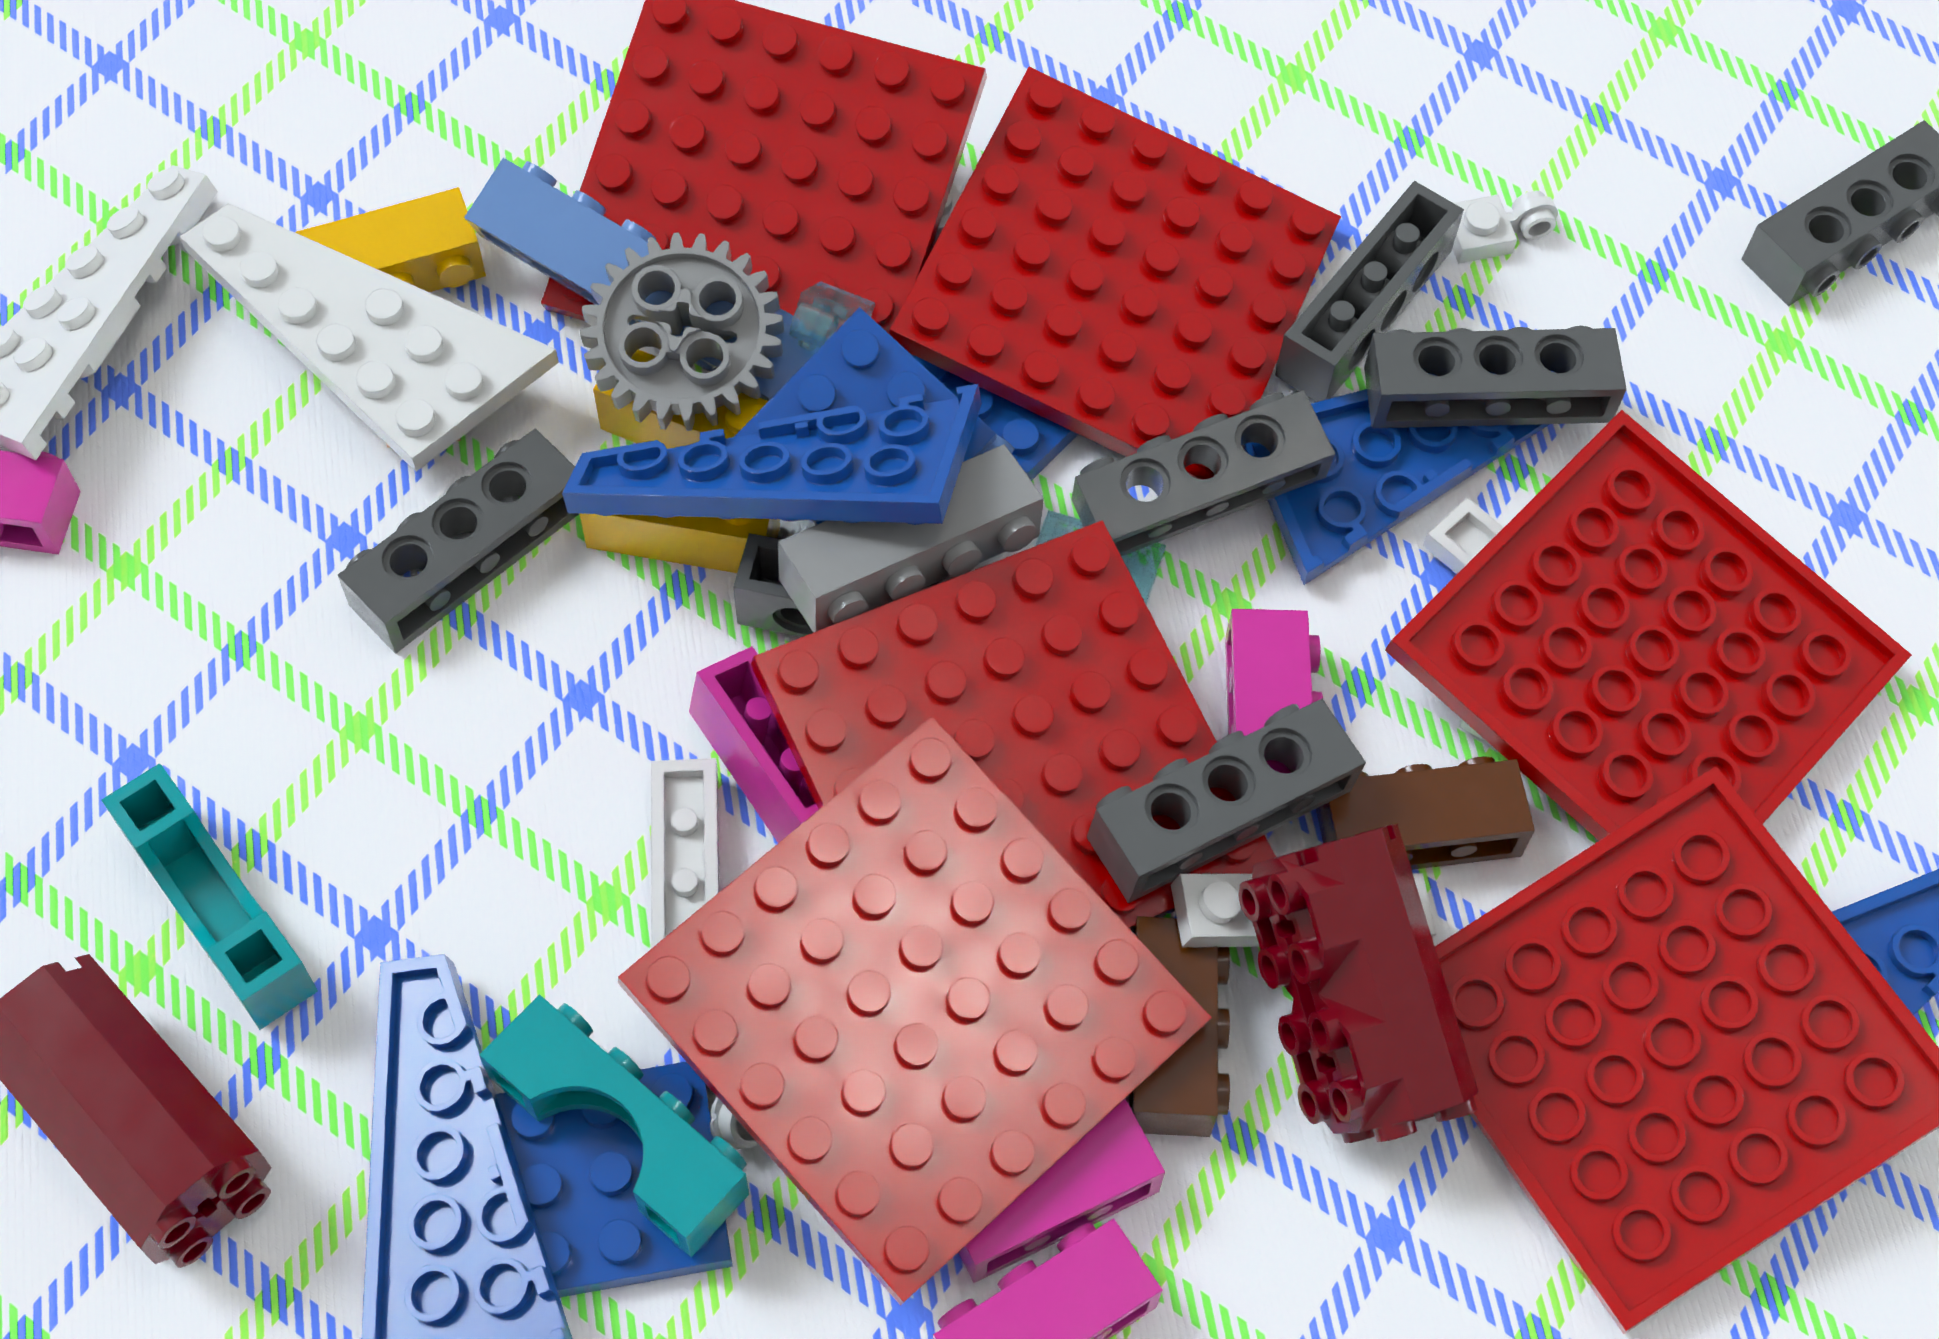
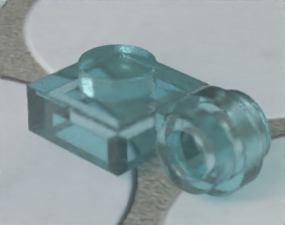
(822, 312)

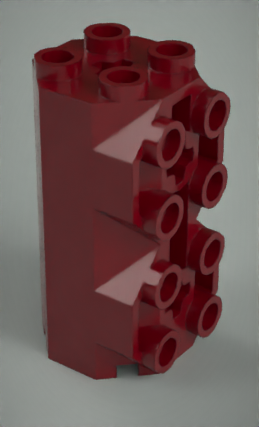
(1366, 987)
(127, 1112)

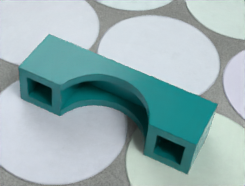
(210, 896)
(555, 1067)

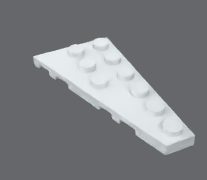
(87, 306)
(386, 348)

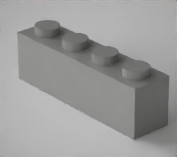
(859, 566)

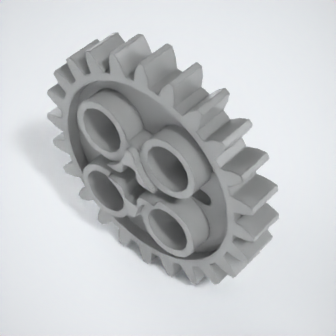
(668, 380)

